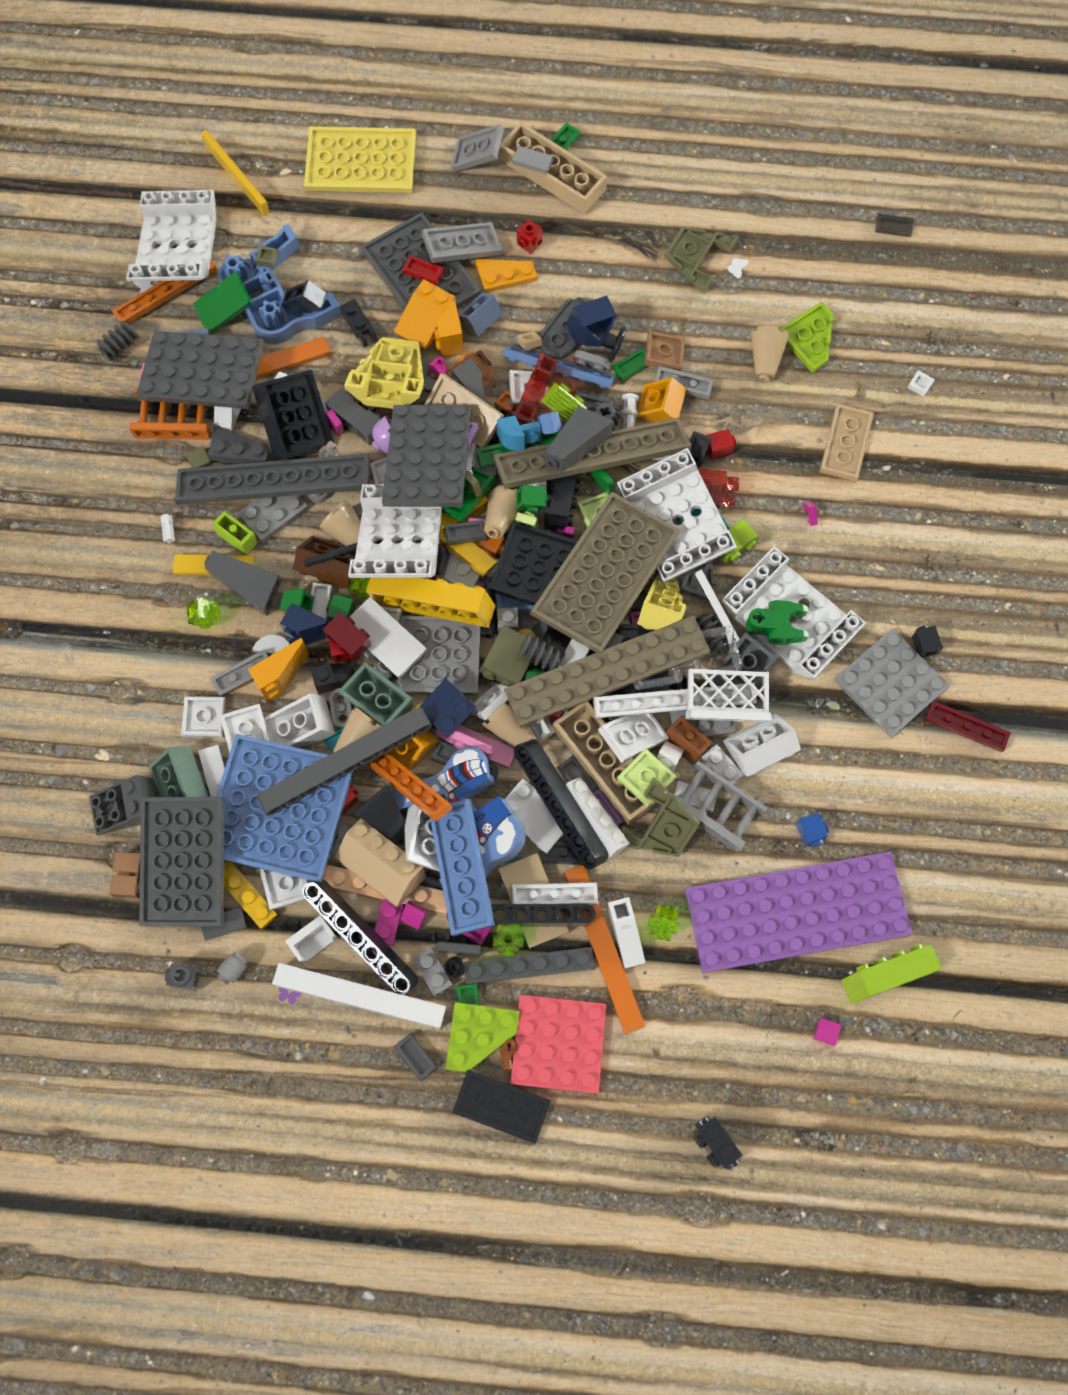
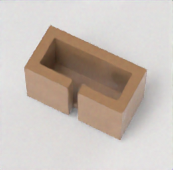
(127, 881)

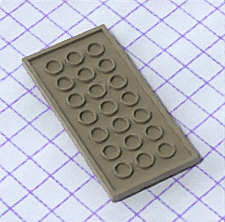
(605, 573)

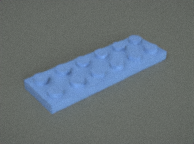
(462, 870)

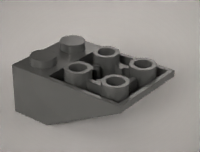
(120, 804)

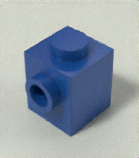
(812, 830)

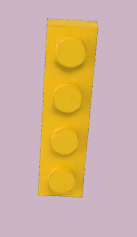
(247, 896)

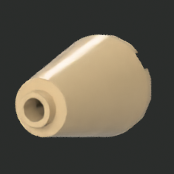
(768, 349)
(500, 512)
(342, 524)
(356, 727)
(506, 727)

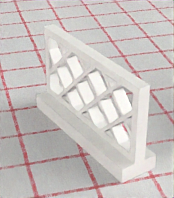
(728, 713)

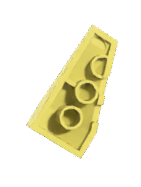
(662, 604)

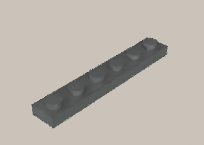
(529, 966)

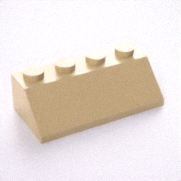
(379, 863)

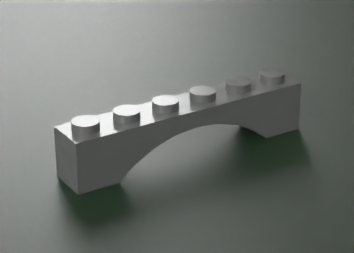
(470, 377)

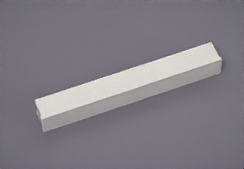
(359, 996)

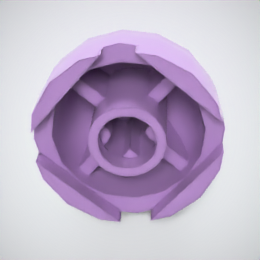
(381, 434)

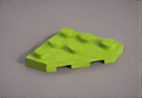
(811, 336)
(478, 1033)

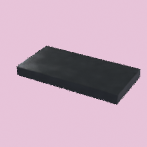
(501, 1106)

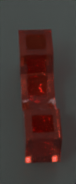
(535, 389)

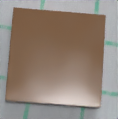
(664, 351)

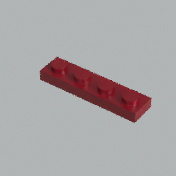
(967, 726)

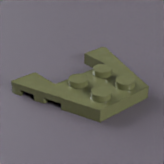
(690, 250)
(670, 827)

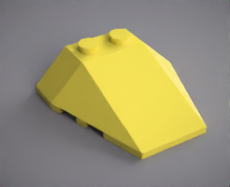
(388, 375)

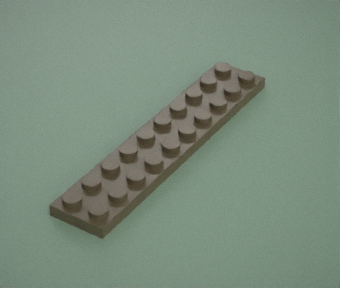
(621, 448)
(606, 671)

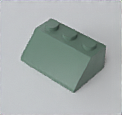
(376, 695)
(177, 774)

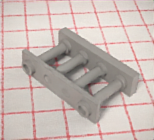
(716, 826)

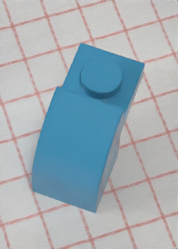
(517, 436)

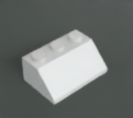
(762, 745)

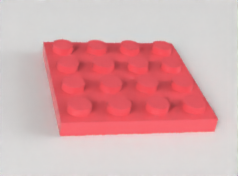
(559, 1044)

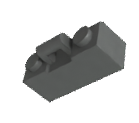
(353, 415)

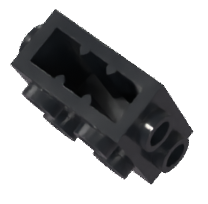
(718, 1144)

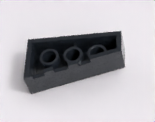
(561, 502)

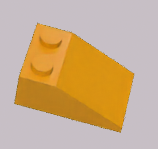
(422, 313)
(279, 669)

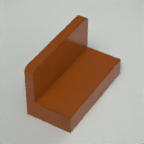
(688, 738)

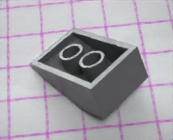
(754, 657)

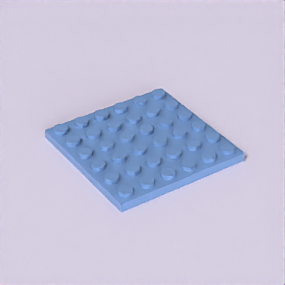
(292, 840)

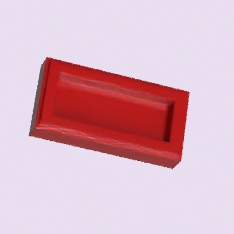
(423, 270)

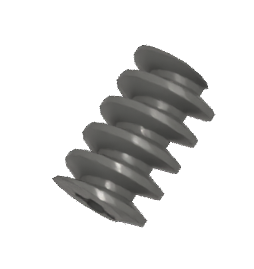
(116, 339)
(716, 644)
(540, 653)

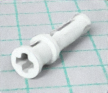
(629, 410)

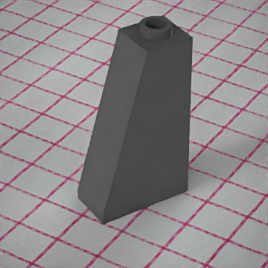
(577, 438)
(247, 581)

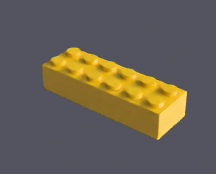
(434, 599)

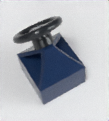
(592, 323)

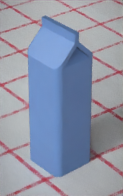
(549, 422)

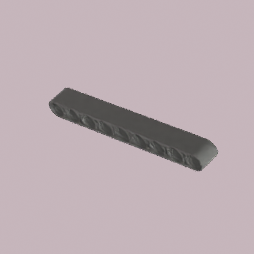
(343, 761)

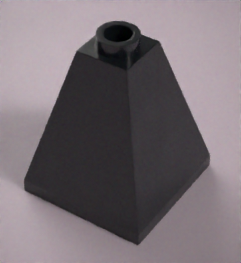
(383, 815)

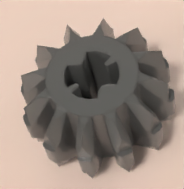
(609, 411)

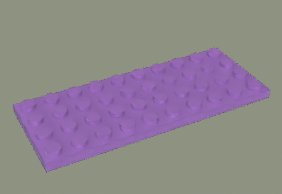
(797, 912)

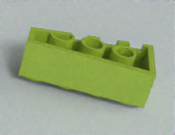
(891, 973)

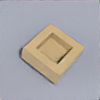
(529, 340)

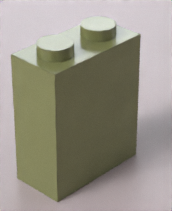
(504, 658)

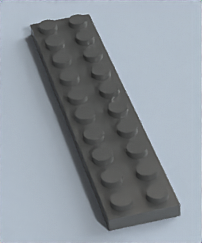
(272, 479)

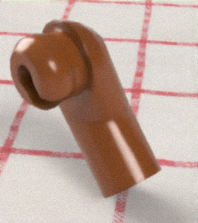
(507, 1052)

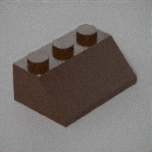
(330, 571)

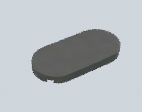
(556, 336)

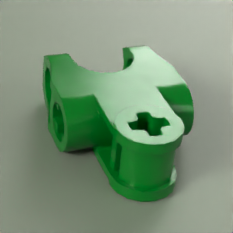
(776, 622)

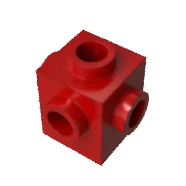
(529, 236)

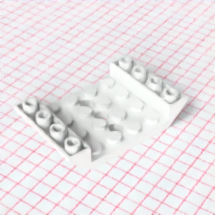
(172, 220)
(673, 491)
(390, 525)
(826, 624)

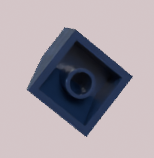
(303, 624)
(447, 707)

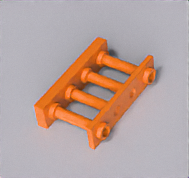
(165, 430)

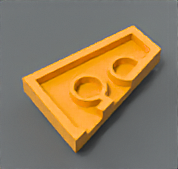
(504, 273)

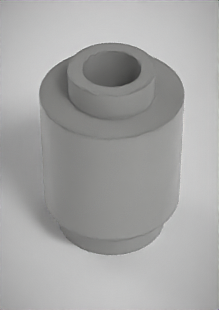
(231, 968)

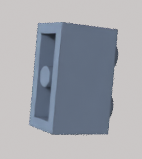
(480, 314)

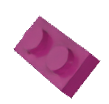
(388, 921)

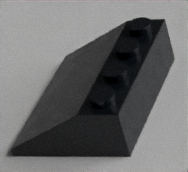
(293, 415)

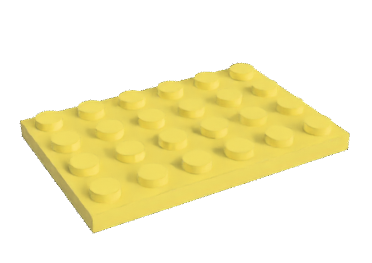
(360, 159)

